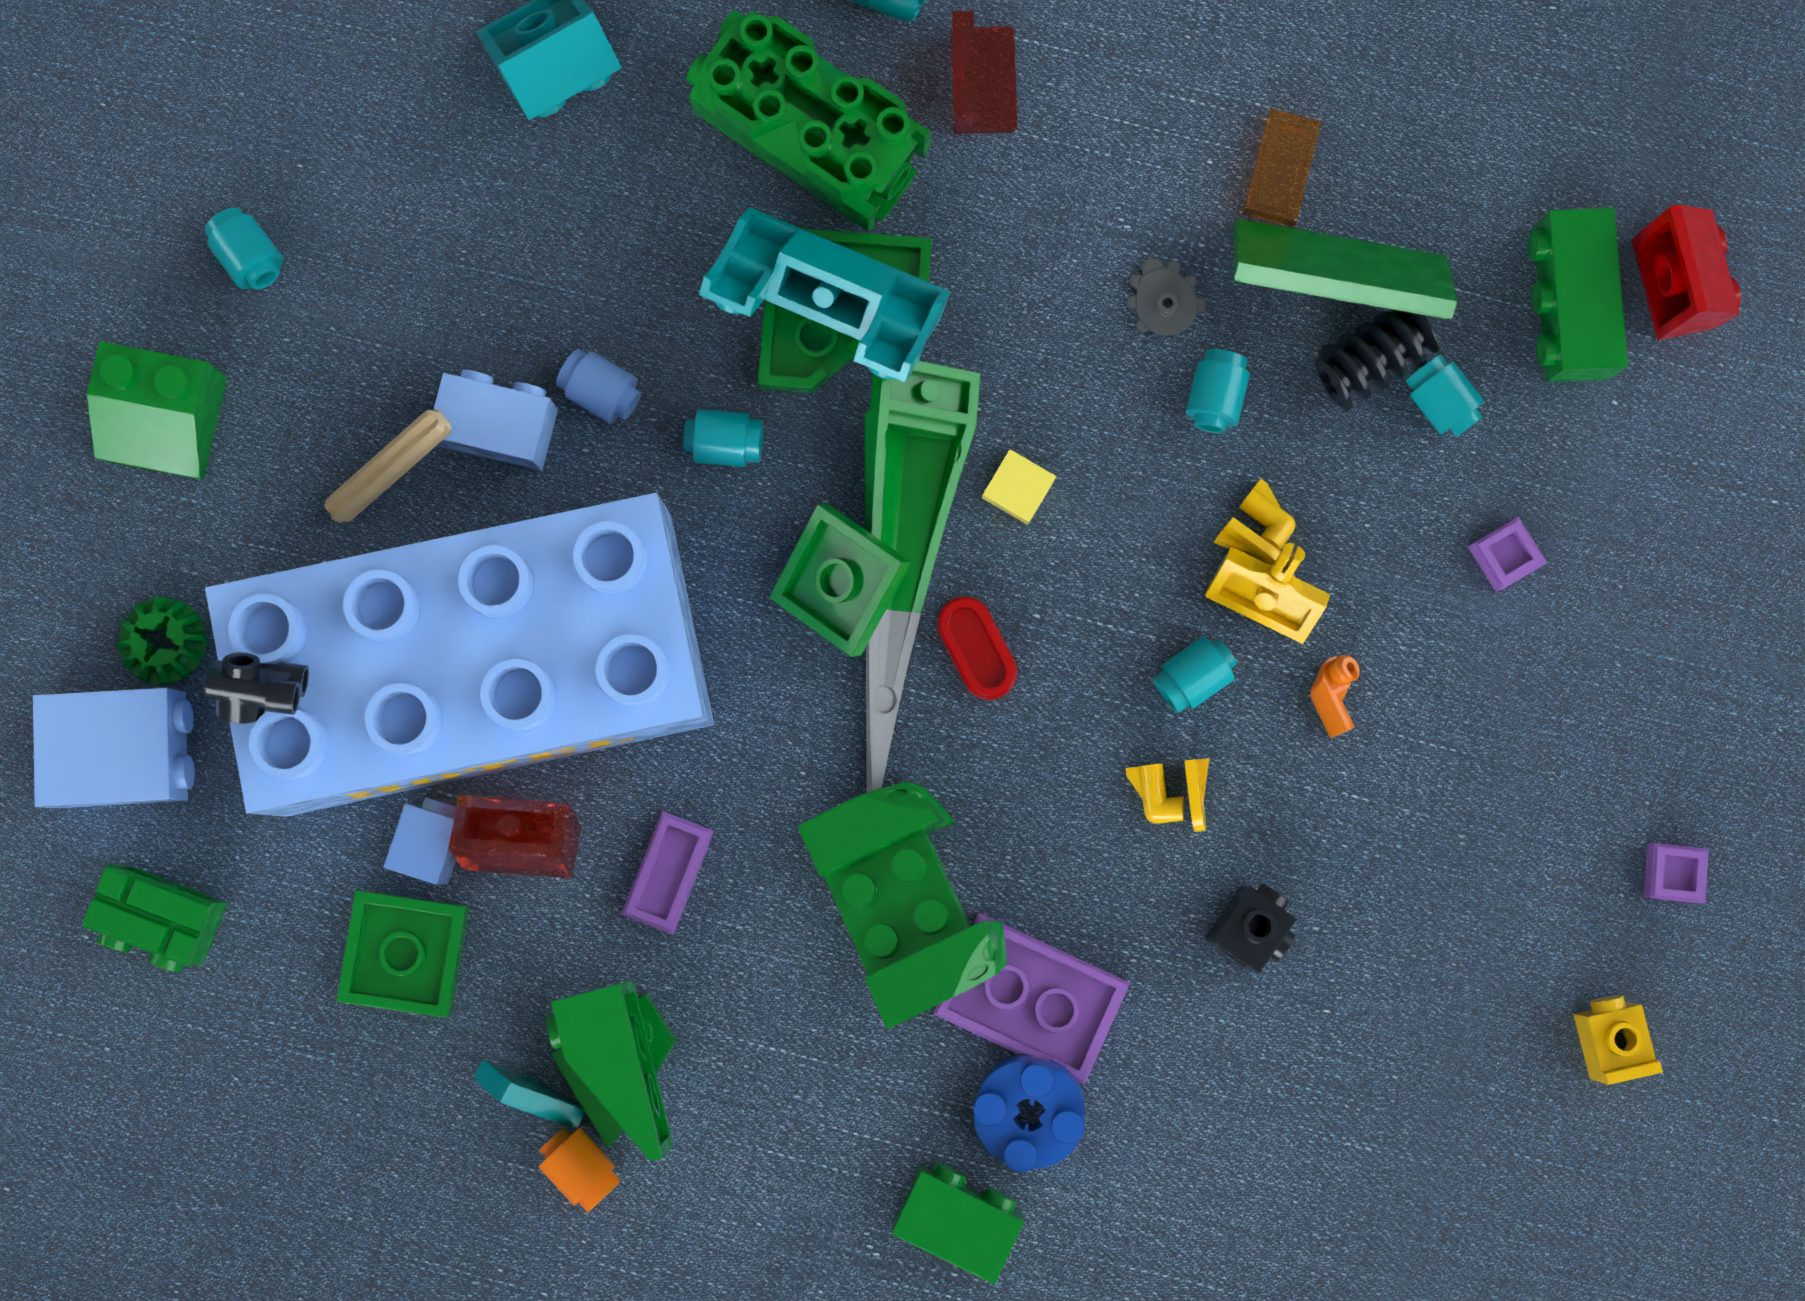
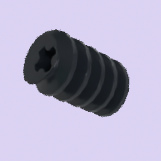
(1372, 352)

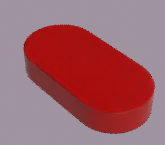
(976, 648)

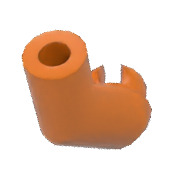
(1329, 691)

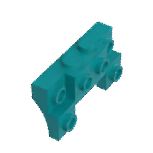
(829, 285)

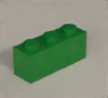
(1578, 295)

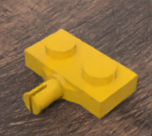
(1269, 592)

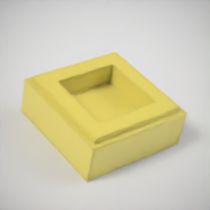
(1018, 487)

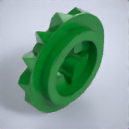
(184, 629)

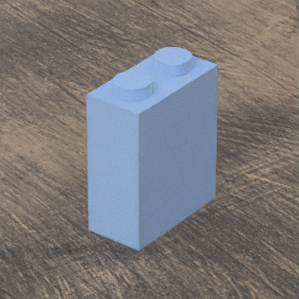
(112, 748)

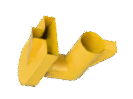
(1265, 509)
(1151, 787)

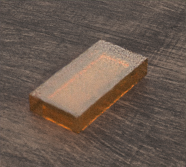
(1282, 167)

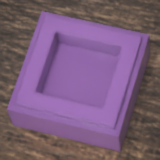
(1507, 554)
(1676, 873)

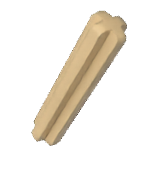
(388, 465)

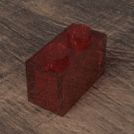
(515, 836)

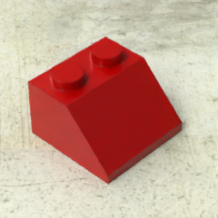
(1686, 272)

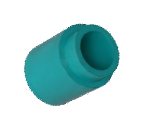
(243, 249)
(1218, 390)
(1445, 396)
(724, 438)
(1195, 674)

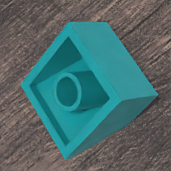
(549, 53)

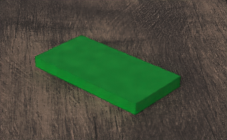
(1343, 269)

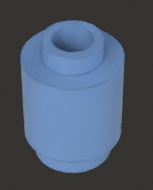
(598, 386)

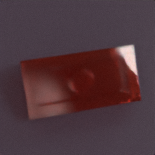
(982, 77)

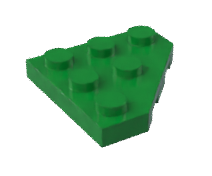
(806, 354)

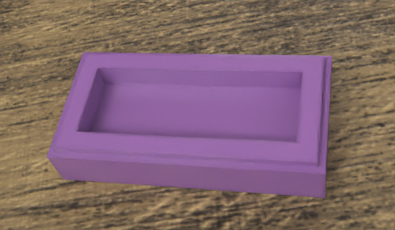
(668, 872)

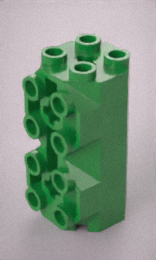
(806, 117)

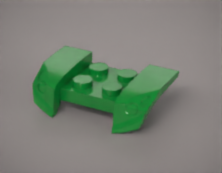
(901, 900)

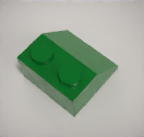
(153, 409)

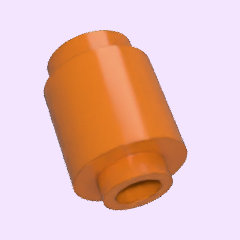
(578, 1168)

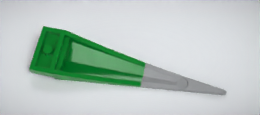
(912, 469)

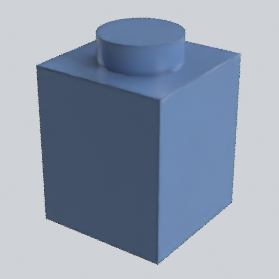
(423, 842)

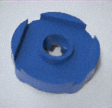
(1025, 1144)

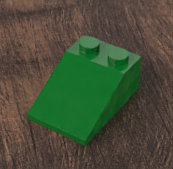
(611, 1054)

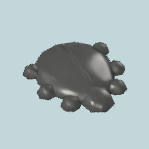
(1164, 298)

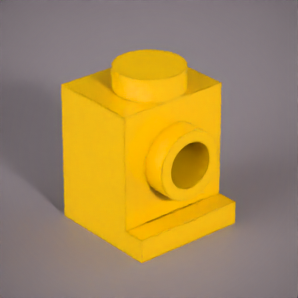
(1597, 1038)

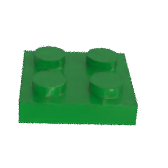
(839, 580)
(403, 953)

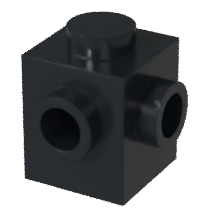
(1254, 928)

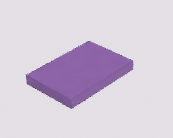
(1041, 1004)

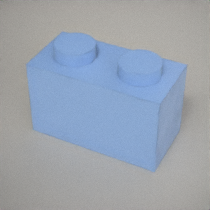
(496, 420)

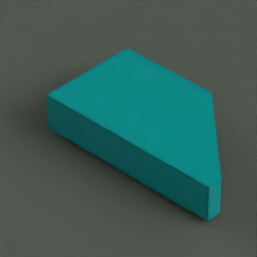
(527, 1094)

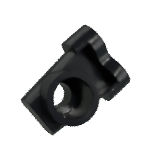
(249, 688)

